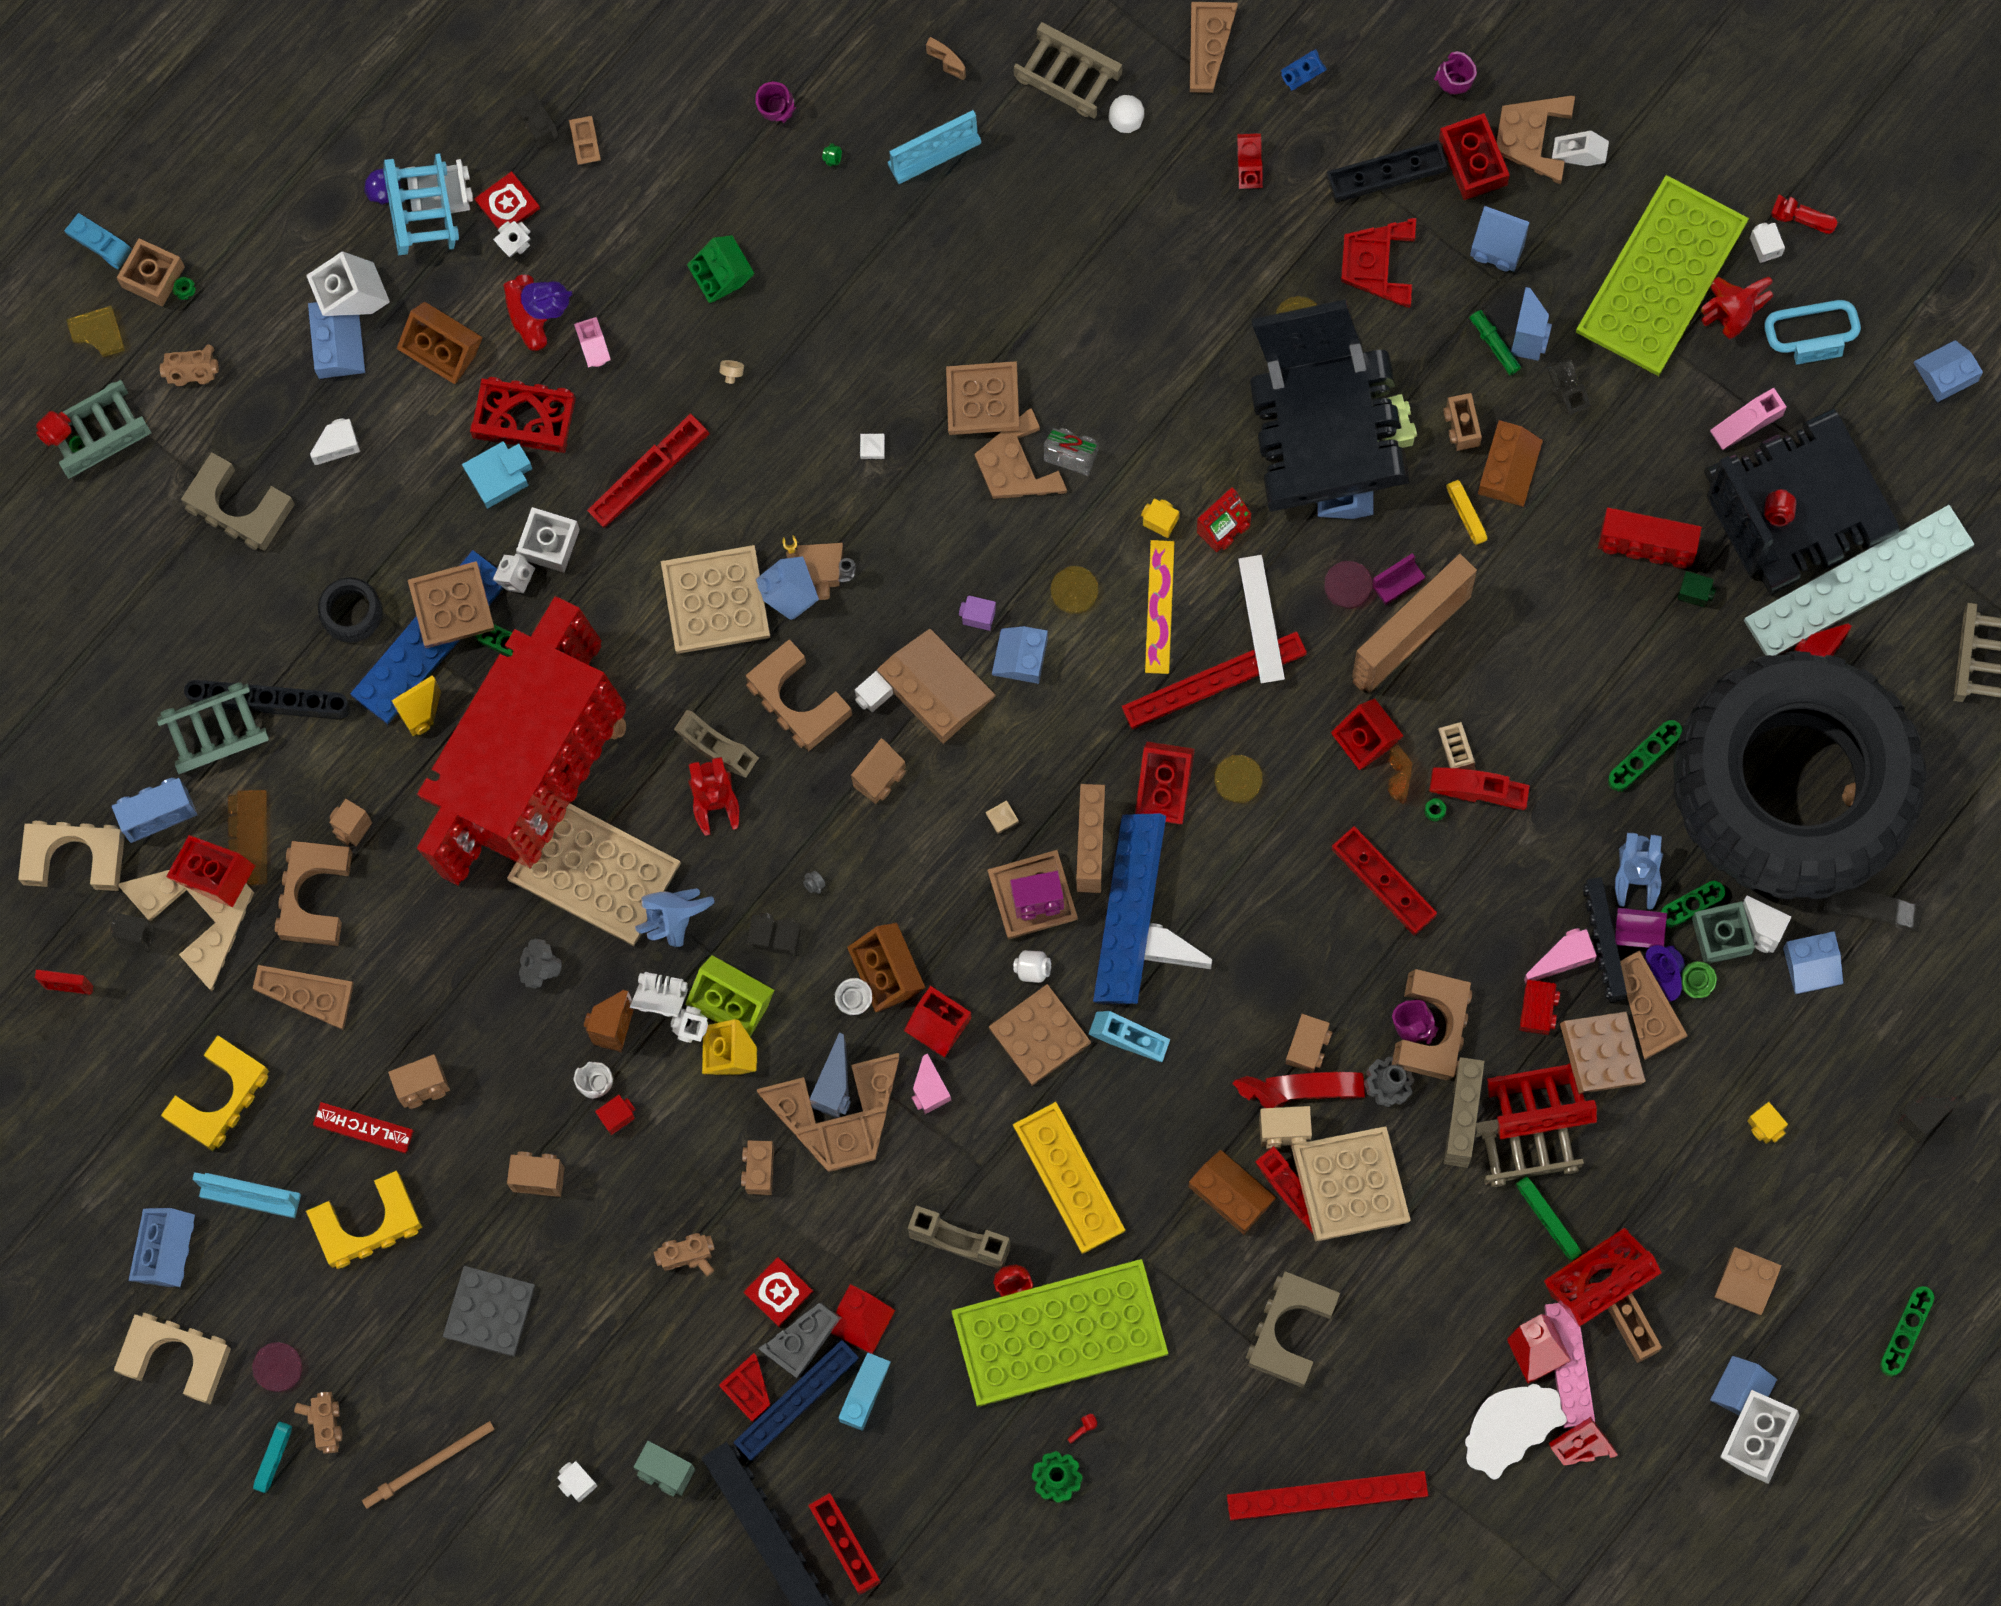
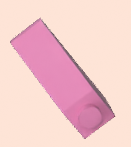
(1570, 952)

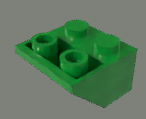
(720, 268)

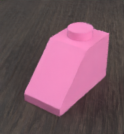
(592, 342)
(929, 1087)

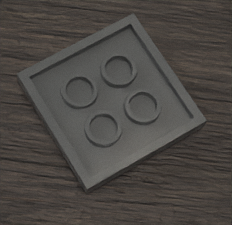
(489, 1311)

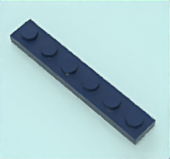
(796, 1400)

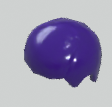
(376, 187)

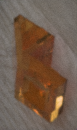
(1400, 782)

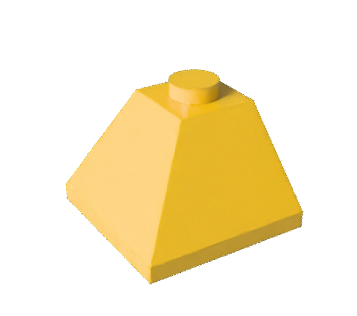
(419, 706)
(728, 1049)

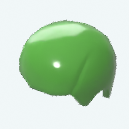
(1698, 979)

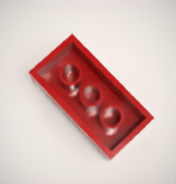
(1649, 538)

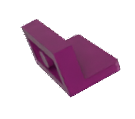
(1397, 579)
(1640, 928)

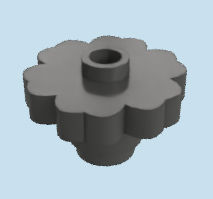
(538, 964)
(1388, 1082)

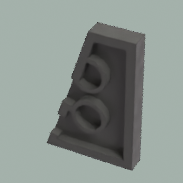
(801, 1341)

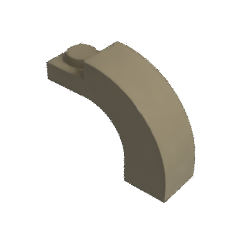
(712, 744)

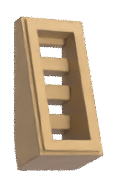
(1462, 761)

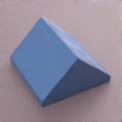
(1738, 1381)

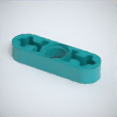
(272, 1457)

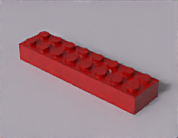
(1384, 881)

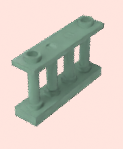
(114, 439)
(209, 751)

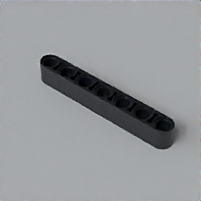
(277, 705)

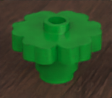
(1053, 1464)

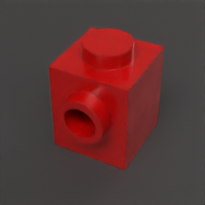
(616, 1114)

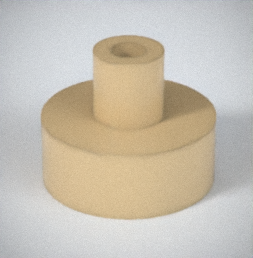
(731, 370)

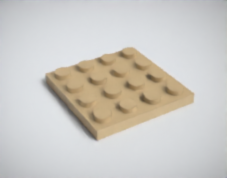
(715, 599)
(1350, 1183)

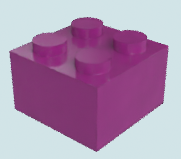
(1037, 895)

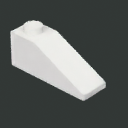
(1169, 948)

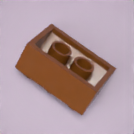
(438, 342)
(1510, 464)
(886, 966)
(610, 1021)
(1231, 1191)

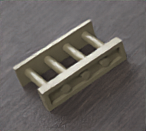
(1068, 48)
(1966, 664)
(1488, 1132)

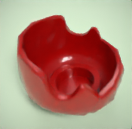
(1012, 1280)

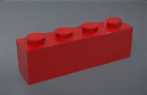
(844, 1544)

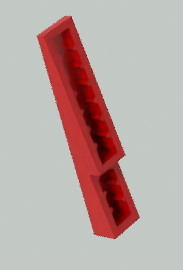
(648, 470)

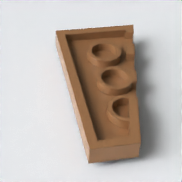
(1209, 37)
(312, 994)
(1651, 1011)

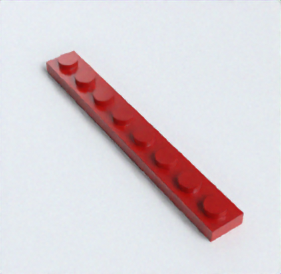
(1206, 683)
(1327, 1495)

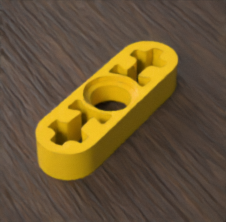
(1466, 512)

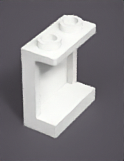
(457, 191)

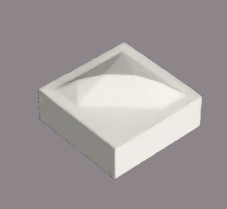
(872, 446)

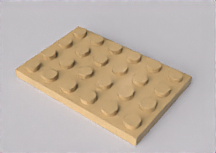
(597, 873)

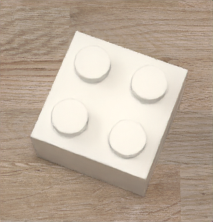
(548, 539)

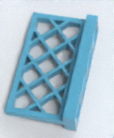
(934, 147)
(247, 1194)

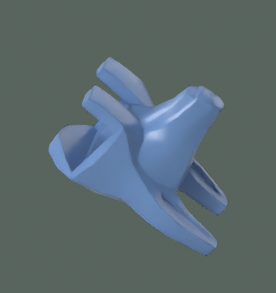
(1640, 866)
(671, 914)

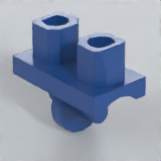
(1303, 70)

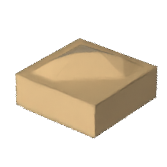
(1002, 817)

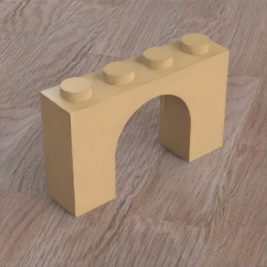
(43, 839)
(147, 1335)

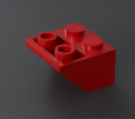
(937, 1021)

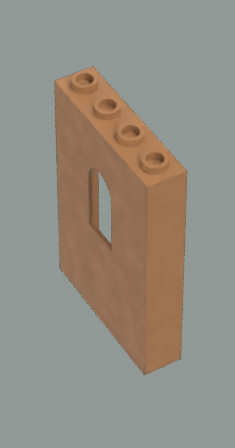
(1413, 624)

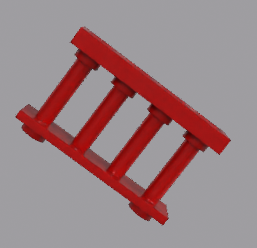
(1545, 1119)

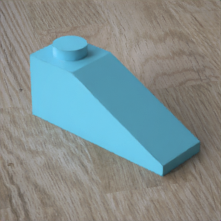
(1128, 1035)
(864, 1392)

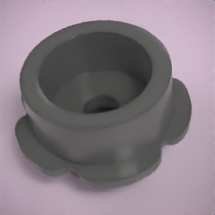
(813, 882)

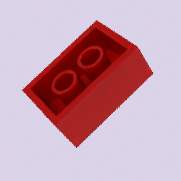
(1474, 156)

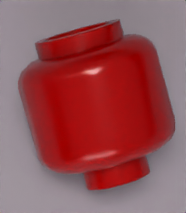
(53, 428)
(1780, 507)

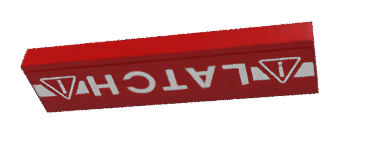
(363, 1128)

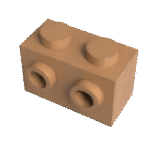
(1463, 421)
(349, 823)
(1307, 1043)
(759, 1167)

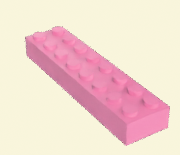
(1572, 1377)

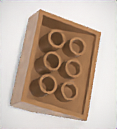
(935, 685)

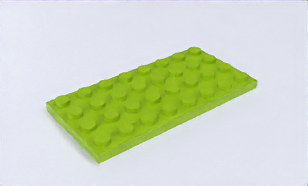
(1662, 275)
(1059, 1332)

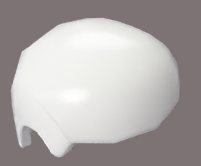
(1126, 113)
(853, 996)
(593, 1079)

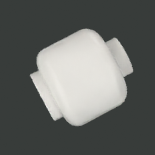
(1032, 966)

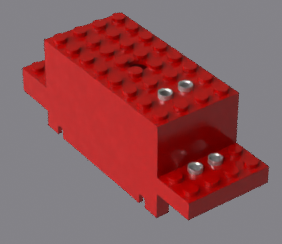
(521, 747)

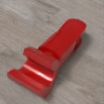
(1785, 210)

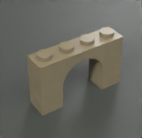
(255, 528)
(1464, 1112)
(986, 1249)
(1291, 1294)

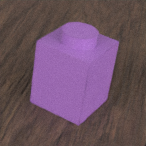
(978, 612)

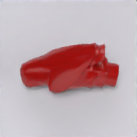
(528, 327)

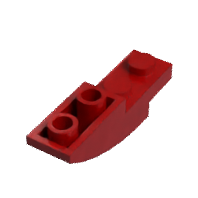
(1479, 785)

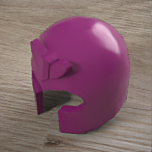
(1457, 74)
(775, 101)
(1414, 1022)

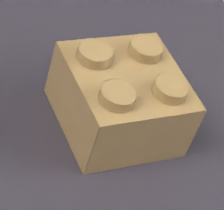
(1285, 1126)

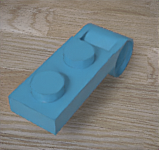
(99, 240)

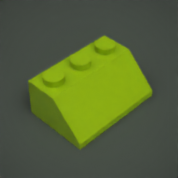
(729, 994)

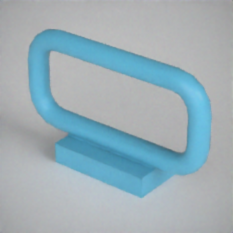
(1816, 348)

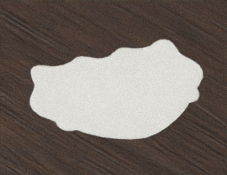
(1511, 1424)

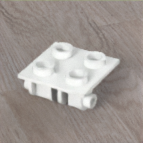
(659, 997)

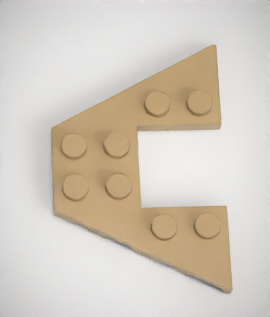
(209, 951)

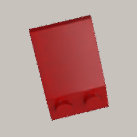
(1164, 781)
(211, 870)

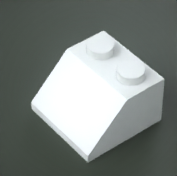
(1765, 924)

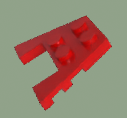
(1367, 260)

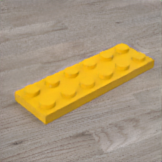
(1069, 1178)

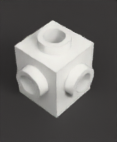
(519, 245)
(514, 573)
(696, 1028)

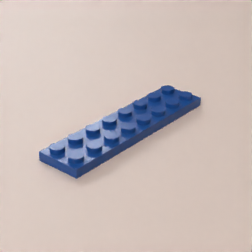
(408, 660)
(1129, 909)

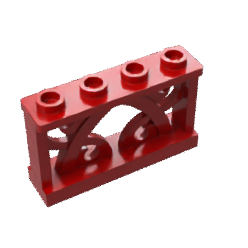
(545, 438)
(1597, 1297)

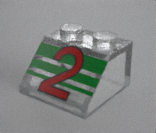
(1070, 451)

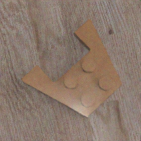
(1523, 133)
(1007, 468)

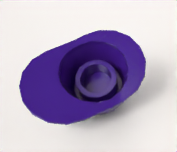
(545, 299)
(1666, 967)

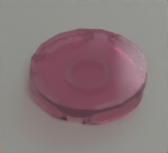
(1348, 584)
(277, 1367)

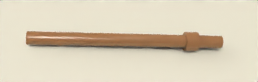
(386, 1490)

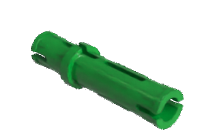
(1492, 338)

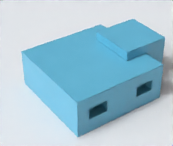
(498, 472)

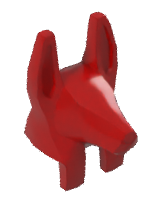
(1735, 305)
(712, 791)

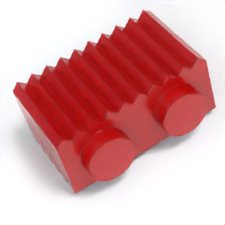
(1538, 1007)

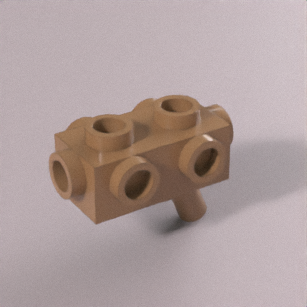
(189, 366)
(689, 1252)
(323, 1416)

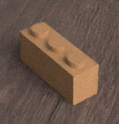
(1634, 1328)

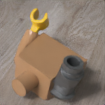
(824, 565)

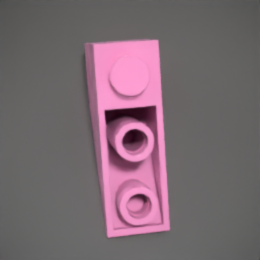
(1749, 419)

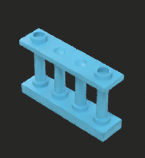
(401, 217)

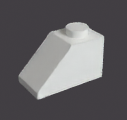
(1581, 148)
(335, 442)

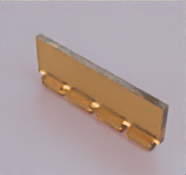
(251, 830)

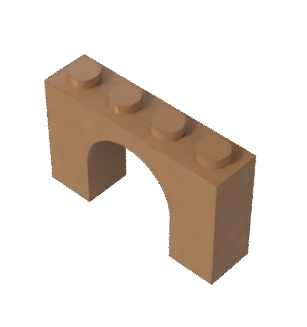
(809, 726)
(1090, 838)
(305, 861)
(1452, 999)

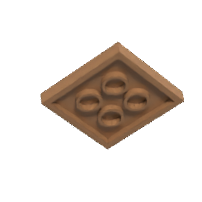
(982, 398)
(451, 604)
(1000, 882)
(1039, 1035)
(1602, 1052)

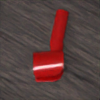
(1089, 1422)

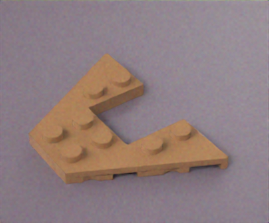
(844, 1139)

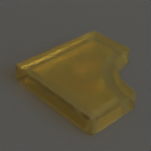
(98, 329)

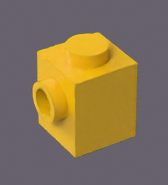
(1160, 517)
(1767, 1124)

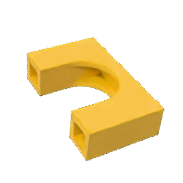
(210, 1127)
(398, 1222)

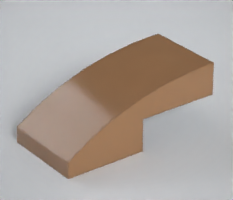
(951, 62)
(585, 140)

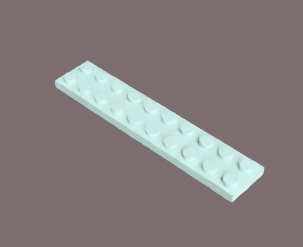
(1859, 582)

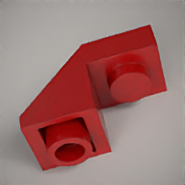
(1249, 160)

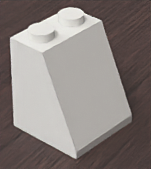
(347, 286)

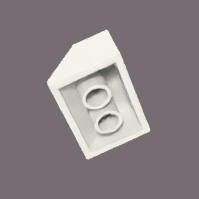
(1760, 1436)

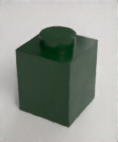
(1696, 589)

